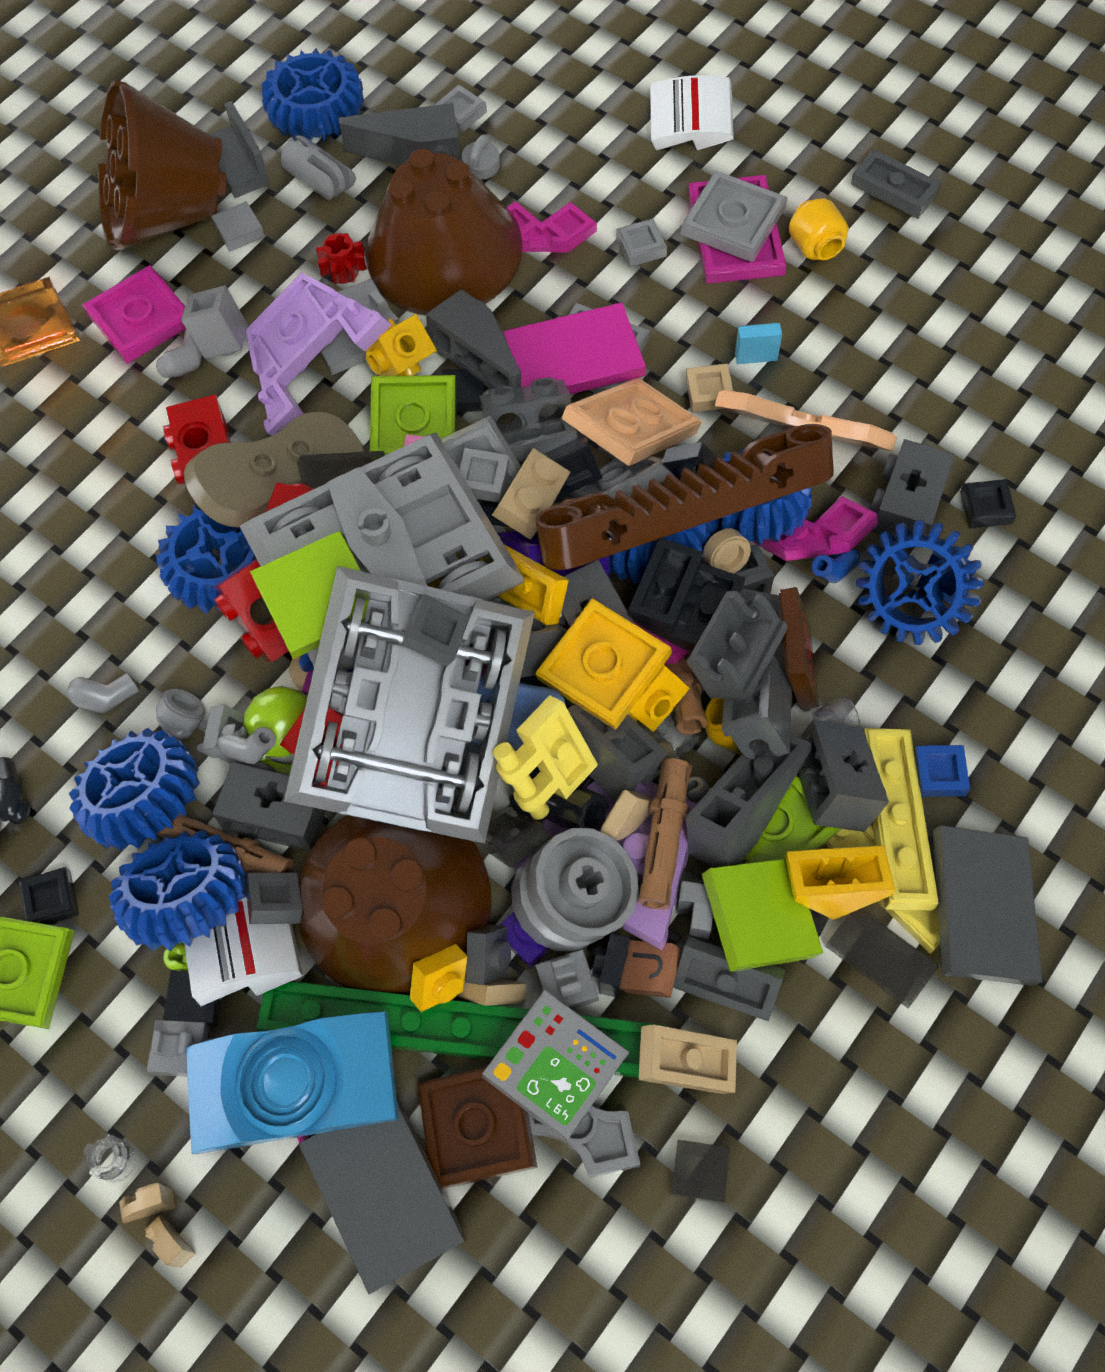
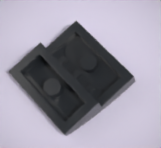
(680, 594)

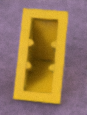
(839, 878)

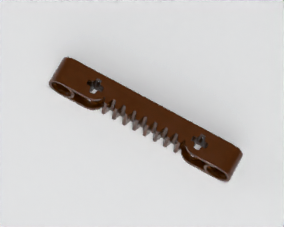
(765, 471)

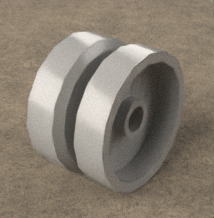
(575, 889)

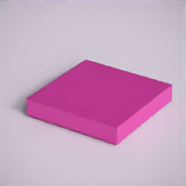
(137, 314)

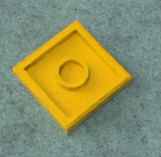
(604, 663)

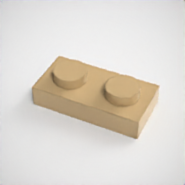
(530, 493)
(687, 1059)

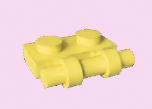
(554, 747)

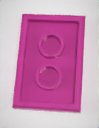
(725, 267)
(580, 348)

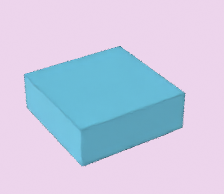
(758, 343)

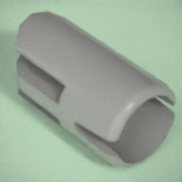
(316, 168)

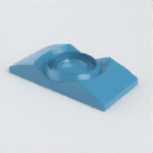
(291, 1082)

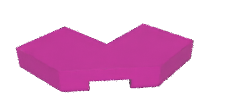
(557, 233)
(830, 534)

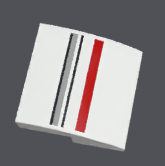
(691, 110)
(242, 957)

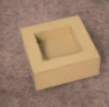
(704, 385)

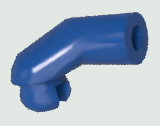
(837, 567)

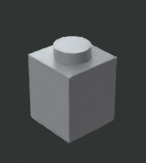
(214, 322)

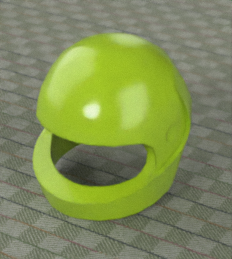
(278, 711)

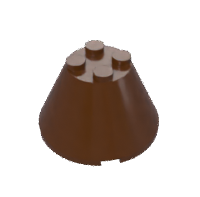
(156, 169)
(441, 235)
(387, 899)

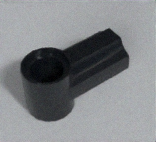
(580, 810)

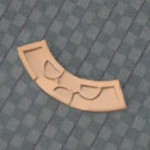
(788, 417)

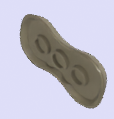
(238, 478)

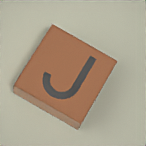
(650, 970)

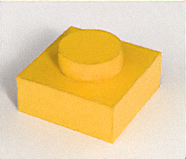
(438, 978)

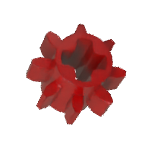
(341, 258)

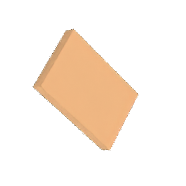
(632, 420)

